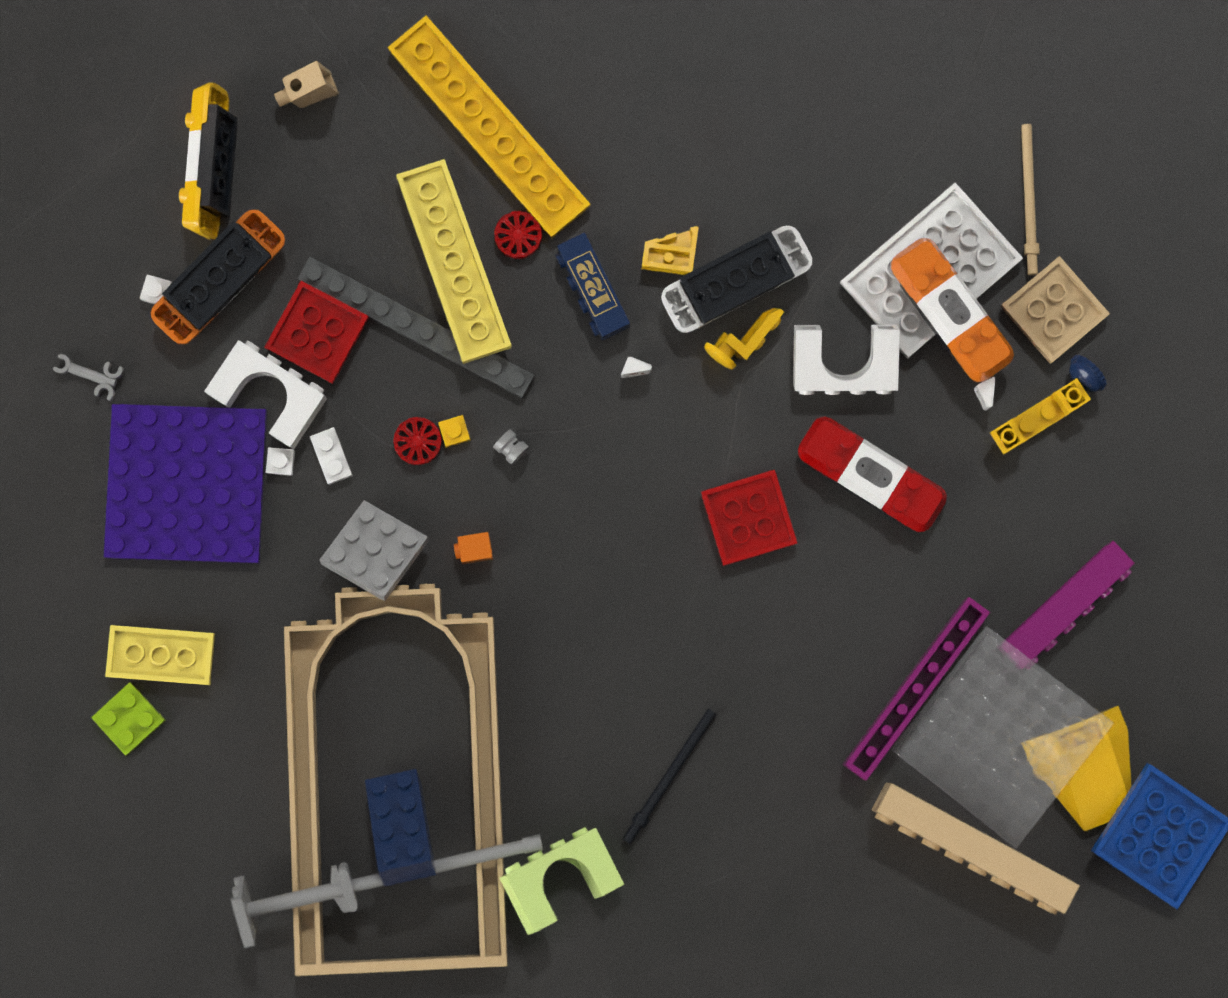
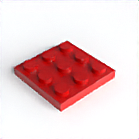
(316, 332)
(748, 517)

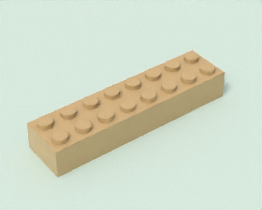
(976, 848)

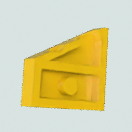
(672, 253)

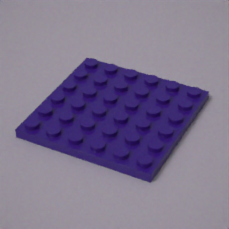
(185, 483)

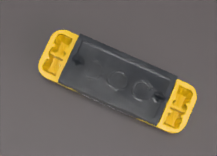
(208, 161)

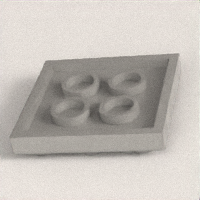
(374, 550)

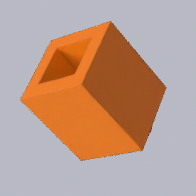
(473, 548)

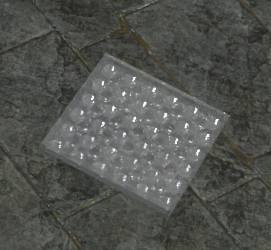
(1002, 736)

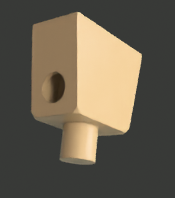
(307, 86)

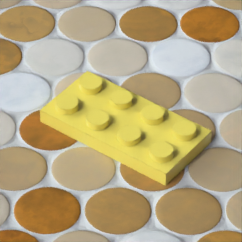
(160, 655)

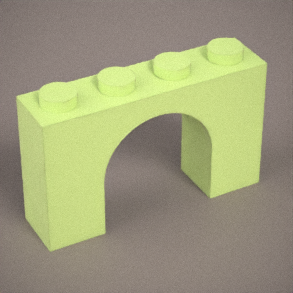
(525, 882)

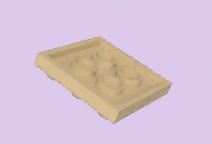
(1054, 310)

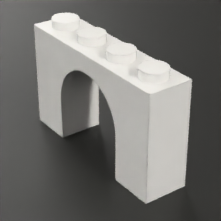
(246, 364)
(877, 375)

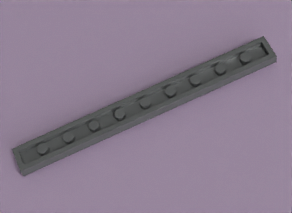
(412, 325)

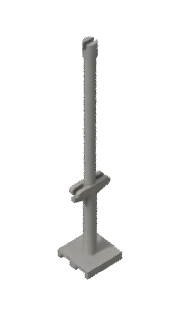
(344, 888)

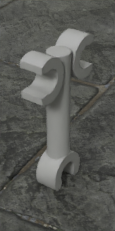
(106, 380)

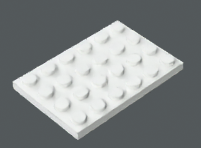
(964, 238)

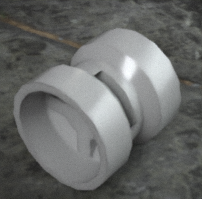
(511, 447)

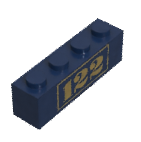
(593, 287)

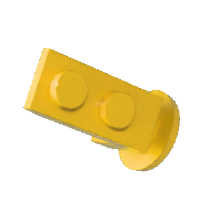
(729, 345)

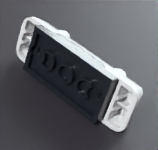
(736, 278)

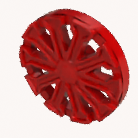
(518, 235)
(417, 441)

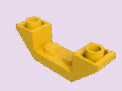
(1040, 416)

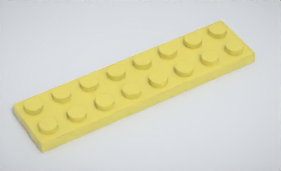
(453, 261)

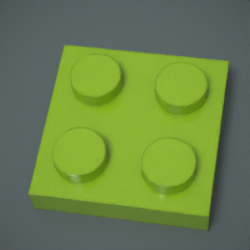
(128, 719)

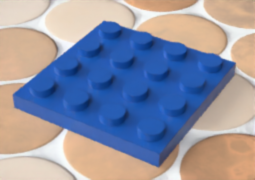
(1161, 836)

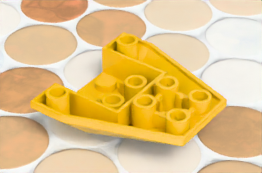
(1102, 779)

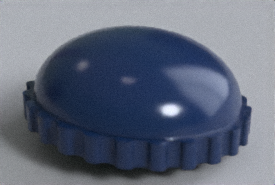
(1087, 374)

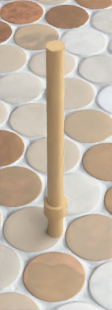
(1031, 248)

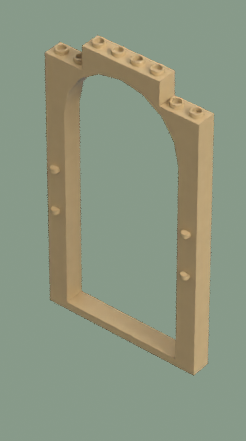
(303, 655)

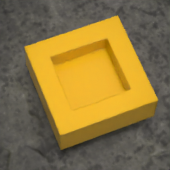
(454, 431)

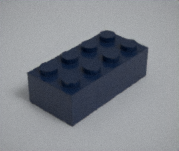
(400, 827)

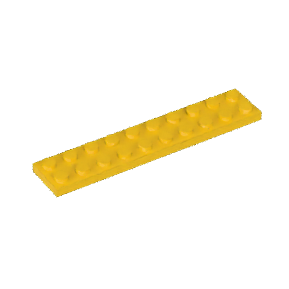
(489, 126)

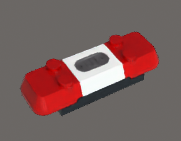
(872, 474)

